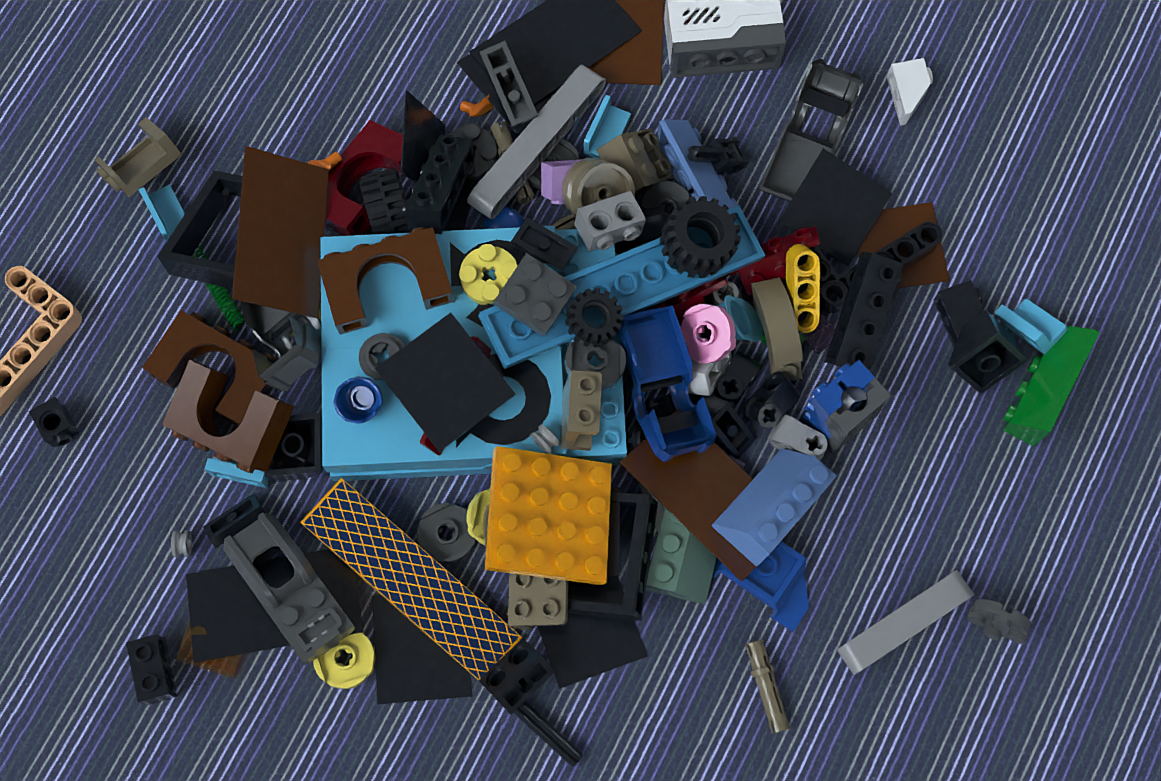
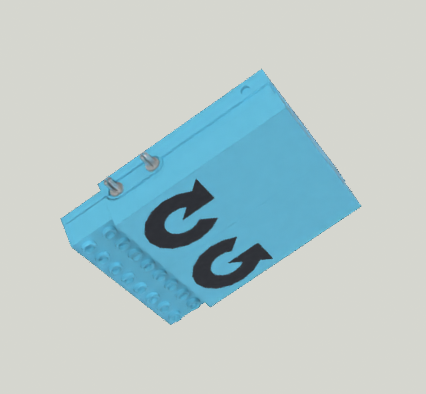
(393, 305)

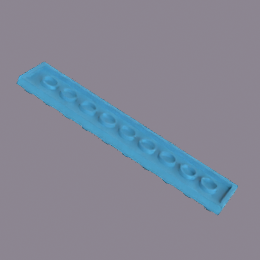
(634, 277)

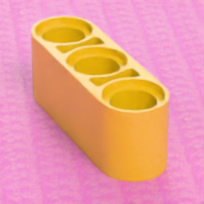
(798, 275)

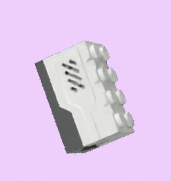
(723, 36)

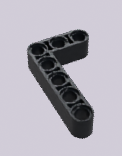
(840, 283)

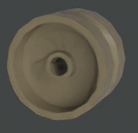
(594, 181)

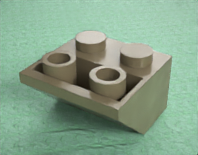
(640, 156)

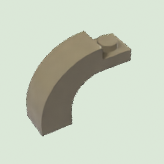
(779, 326)

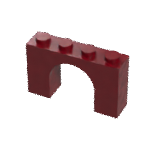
(370, 149)

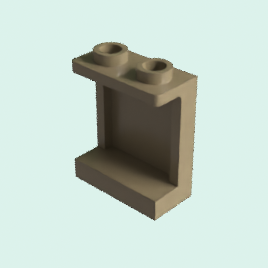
(141, 161)
(580, 410)

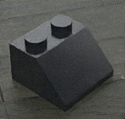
(985, 352)
(299, 449)

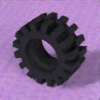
(605, 305)

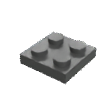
(534, 295)

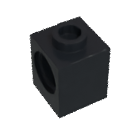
(46, 414)

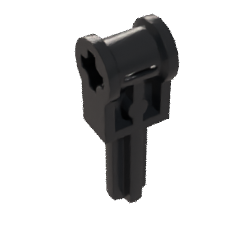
(722, 153)

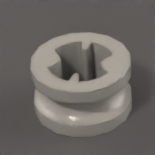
(730, 287)
(545, 439)
(181, 543)

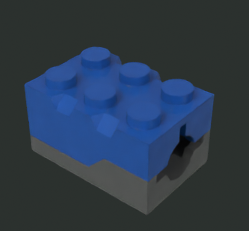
(845, 404)

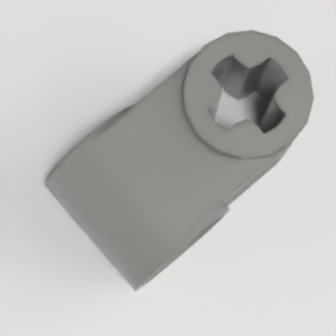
(797, 437)

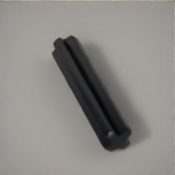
(549, 734)

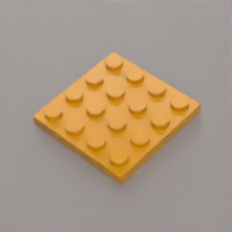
(548, 516)

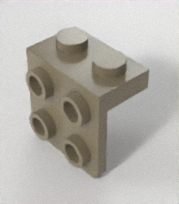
(537, 601)

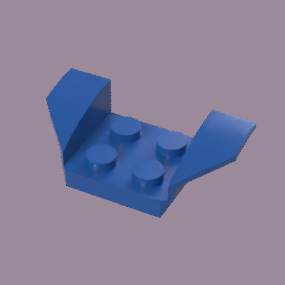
(778, 583)

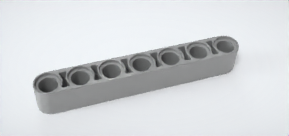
(536, 142)

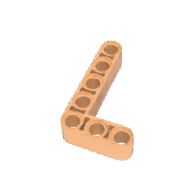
(30, 342)

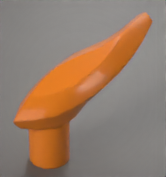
(477, 109)
(328, 162)

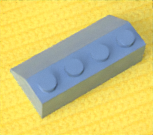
(698, 178)
(773, 503)

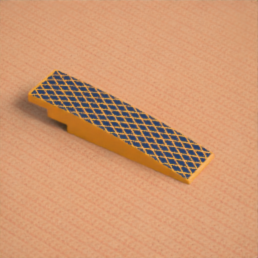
(410, 579)

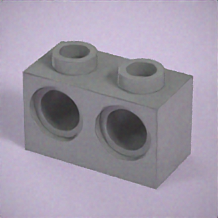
(607, 216)

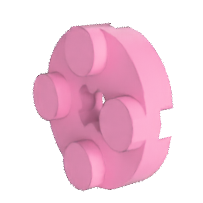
(722, 329)

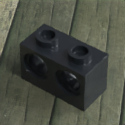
(151, 669)
(516, 676)

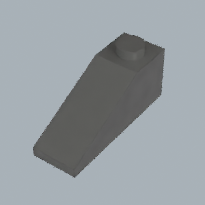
(509, 84)

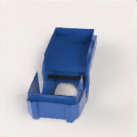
(661, 361)

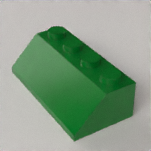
(1048, 386)

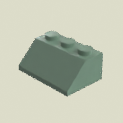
(680, 563)

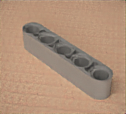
(905, 622)

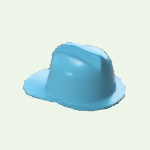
(744, 317)

